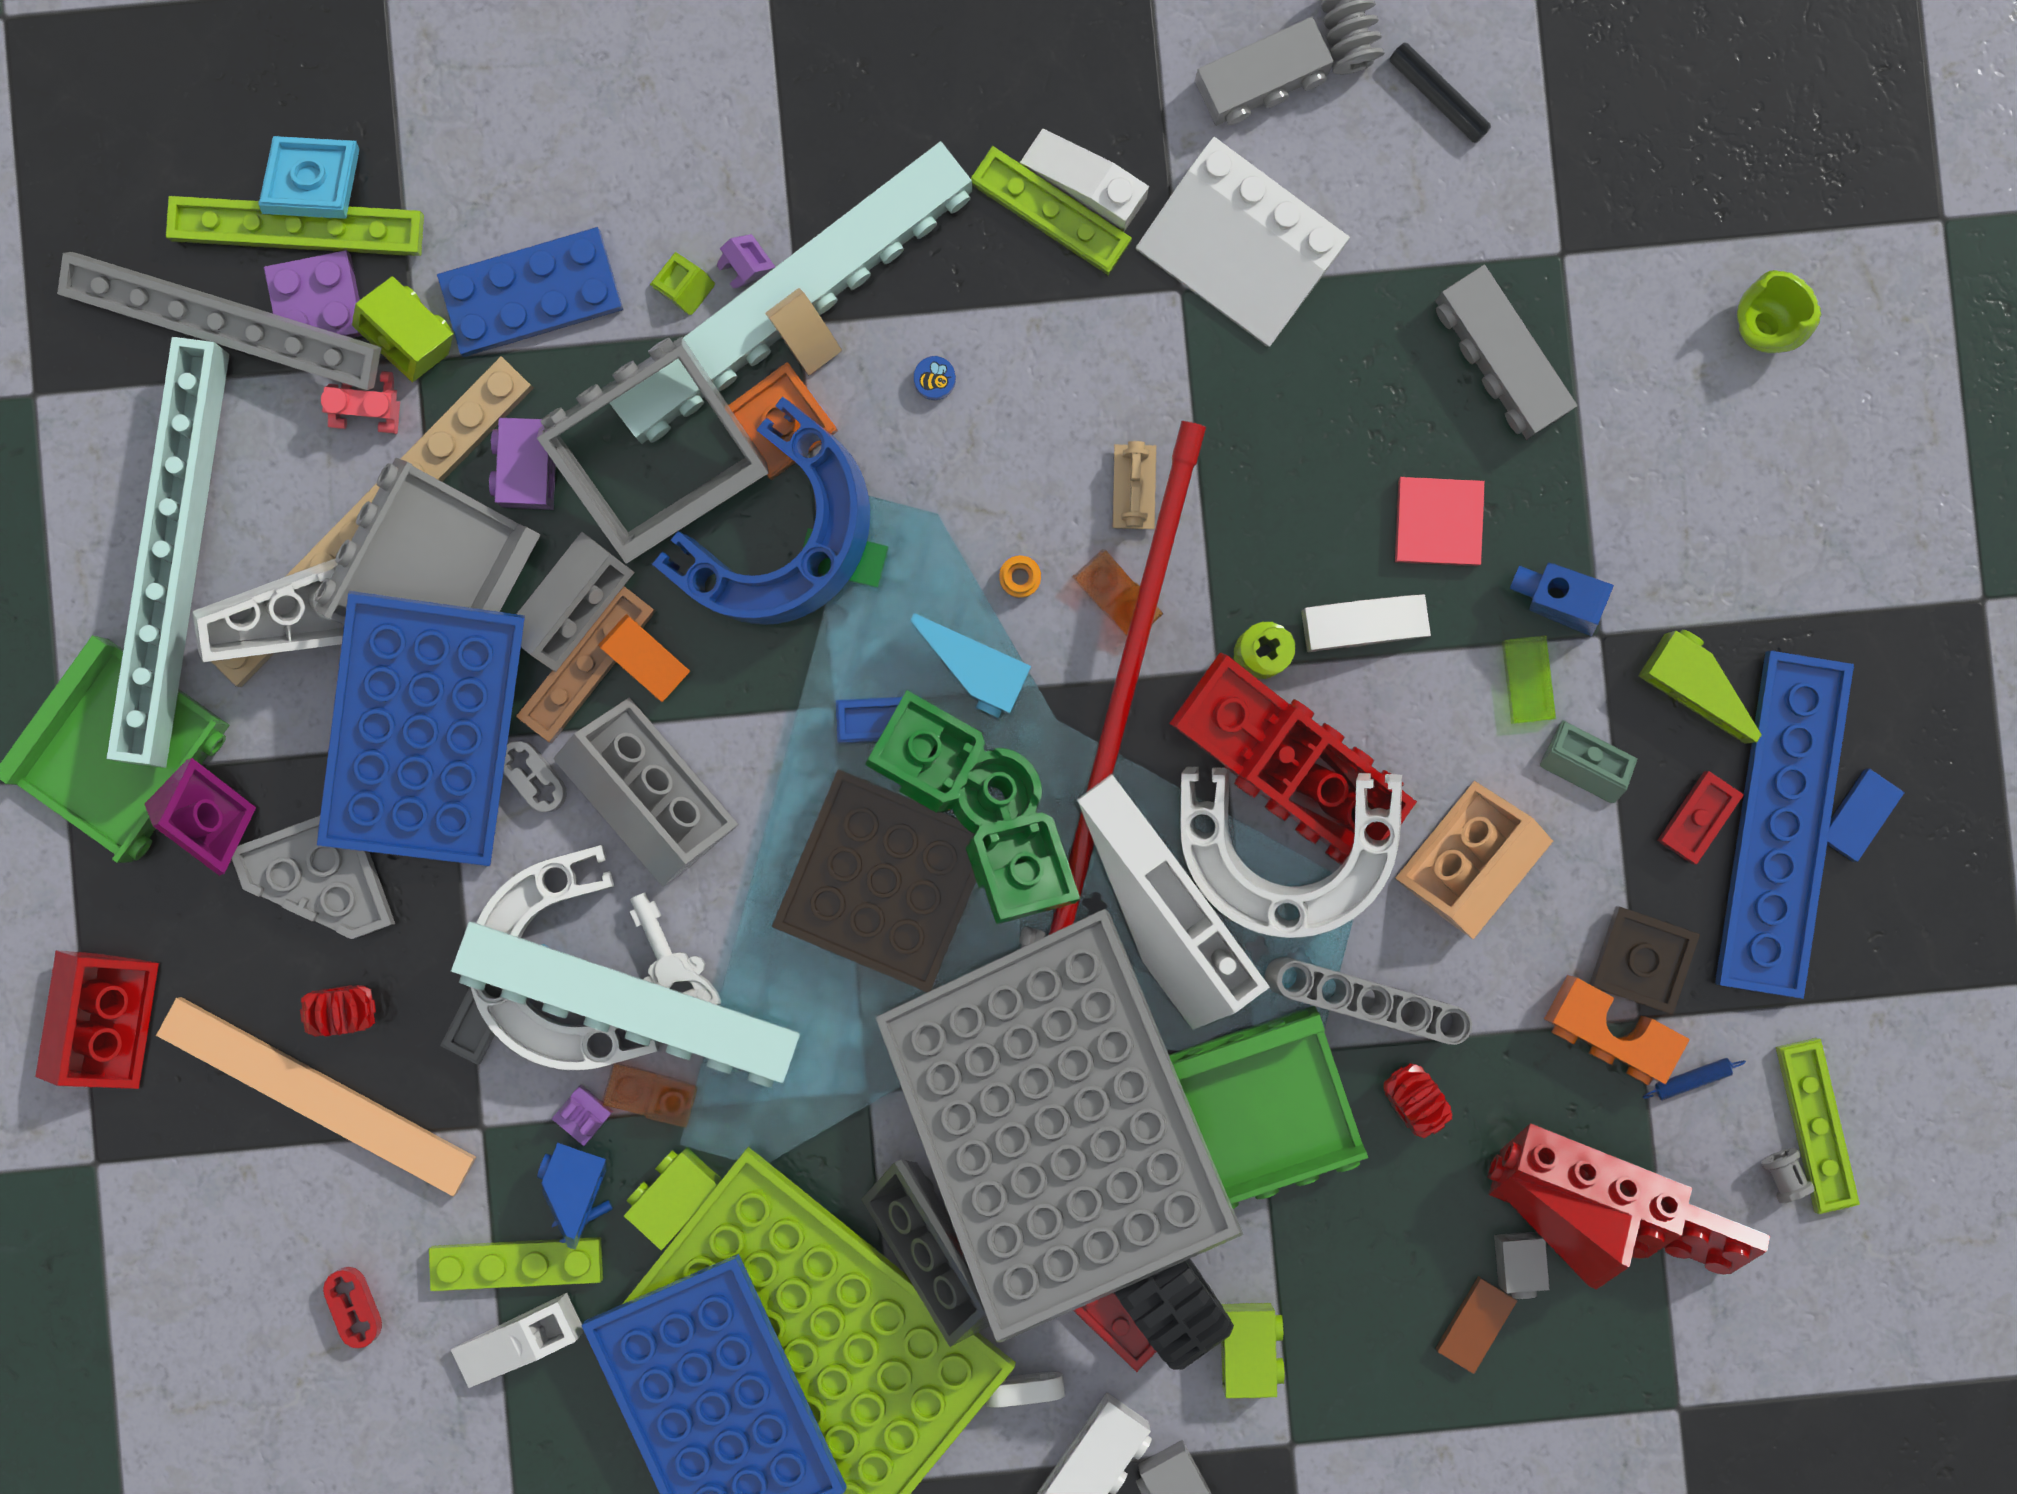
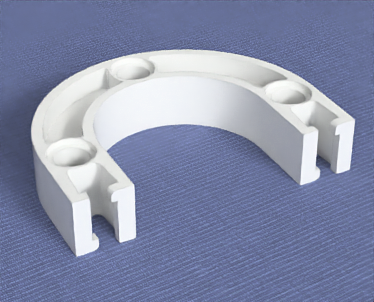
(1254, 900)
(521, 1025)

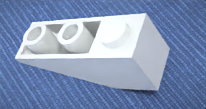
(519, 1341)

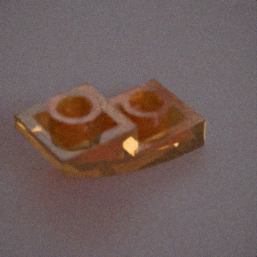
(1110, 589)
(649, 1094)

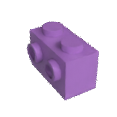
(523, 468)

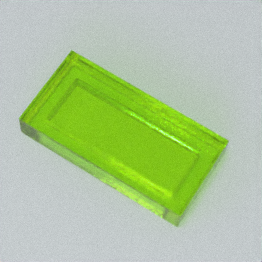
(1528, 679)

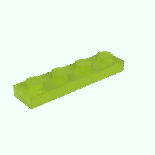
(514, 1264)

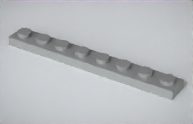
(219, 320)

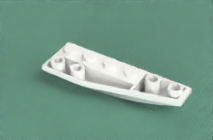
(1167, 914)

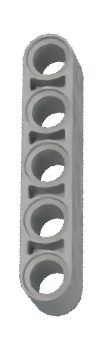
(1387, 1004)

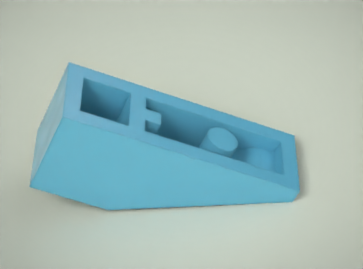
(981, 670)

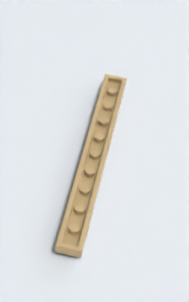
(434, 453)

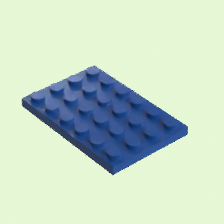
(419, 729)
(712, 1389)

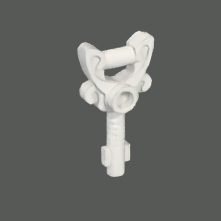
(670, 967)

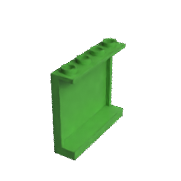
(66, 750)
(1270, 1105)

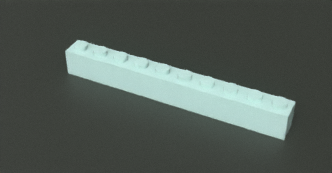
(821, 269)
(168, 553)

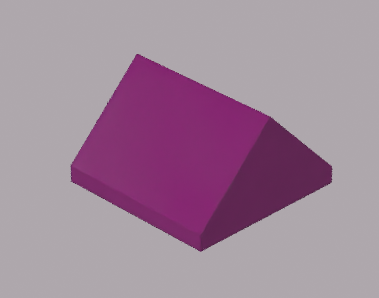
(200, 814)

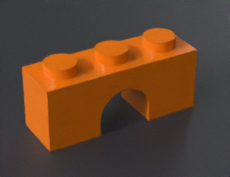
(1648, 1050)

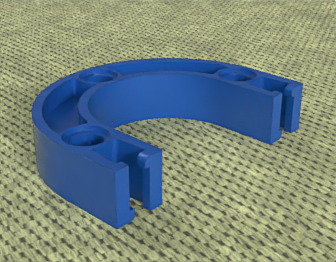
(837, 534)

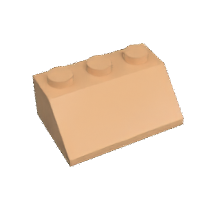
(1474, 859)

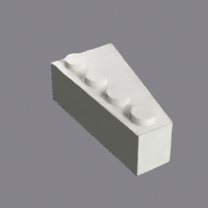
(268, 619)

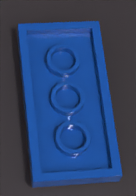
(530, 292)

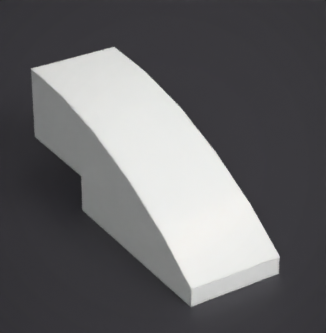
(1365, 622)

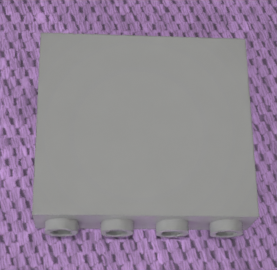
(427, 546)

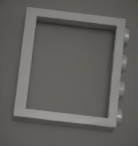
(686, 509)

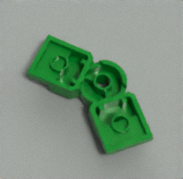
(946, 768)

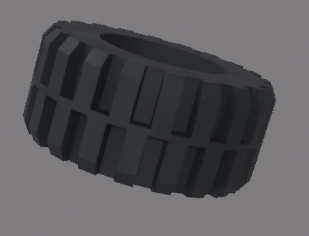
(1177, 1314)

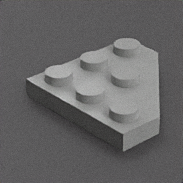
(315, 881)

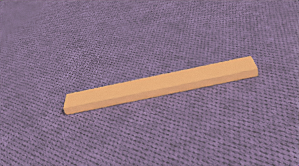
(316, 1096)

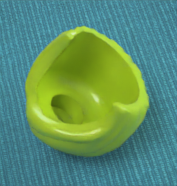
(1779, 304)

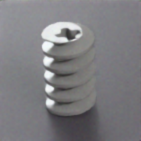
(1351, 34)

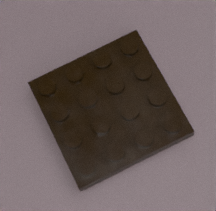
(880, 882)

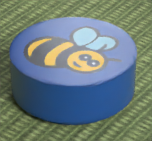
(934, 378)

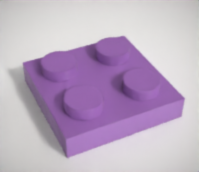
(316, 291)

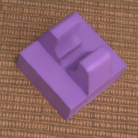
(746, 258)
(582, 1115)

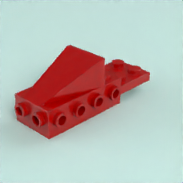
(1284, 756)
(1596, 1224)

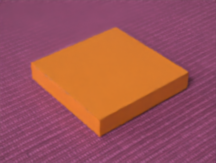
(760, 404)

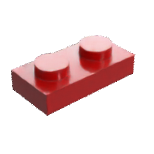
(1700, 817)

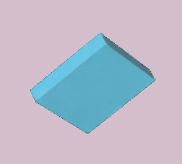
(309, 177)

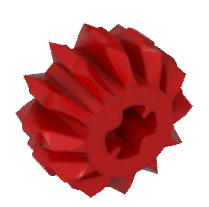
(337, 1010)
(1418, 1100)

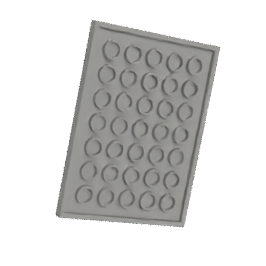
(1056, 1127)

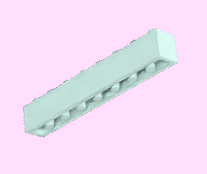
(624, 1002)

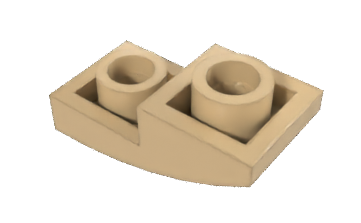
(803, 331)

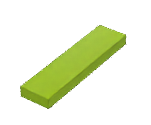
(1050, 210)
(1817, 1125)

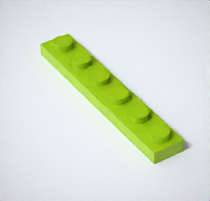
(245, 225)

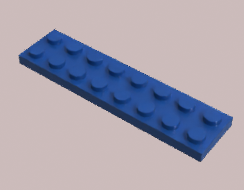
(1784, 824)

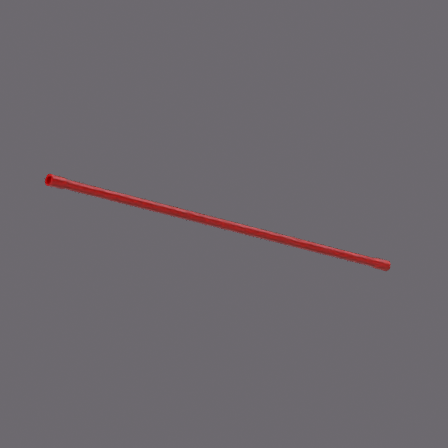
(1183, 461)

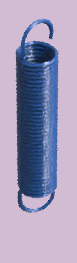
(1694, 1078)

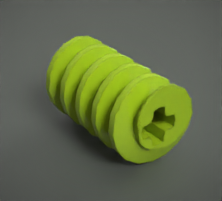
(1260, 634)

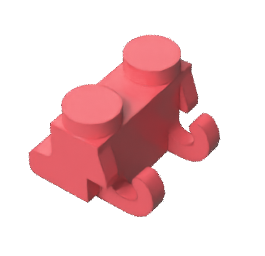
(362, 403)

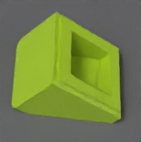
(683, 283)

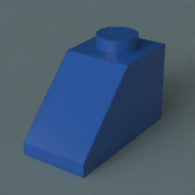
(570, 1188)

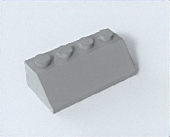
(645, 791)

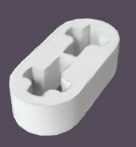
(1028, 1389)

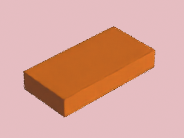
(644, 658)

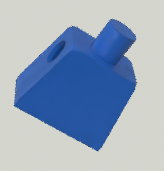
(1582, 600)

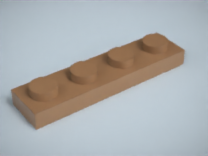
(581, 672)

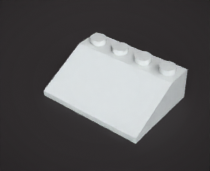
(1242, 242)

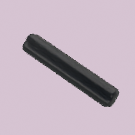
(1440, 92)

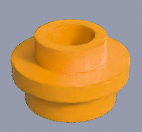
(1020, 563)

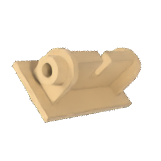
(1134, 486)

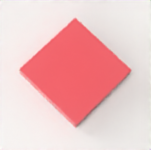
(1439, 521)

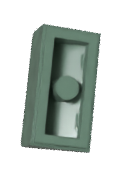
(1589, 762)

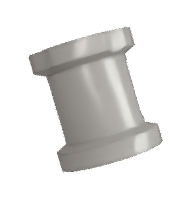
(1788, 1175)

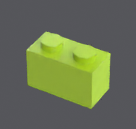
(402, 328)
(672, 1198)
(1250, 1352)

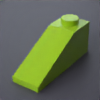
(1697, 681)

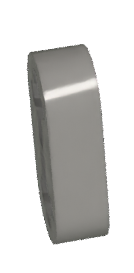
(540, 770)

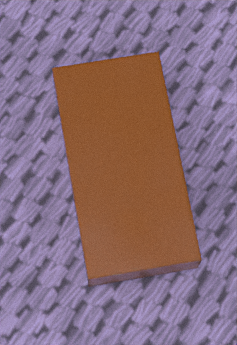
(1476, 1325)

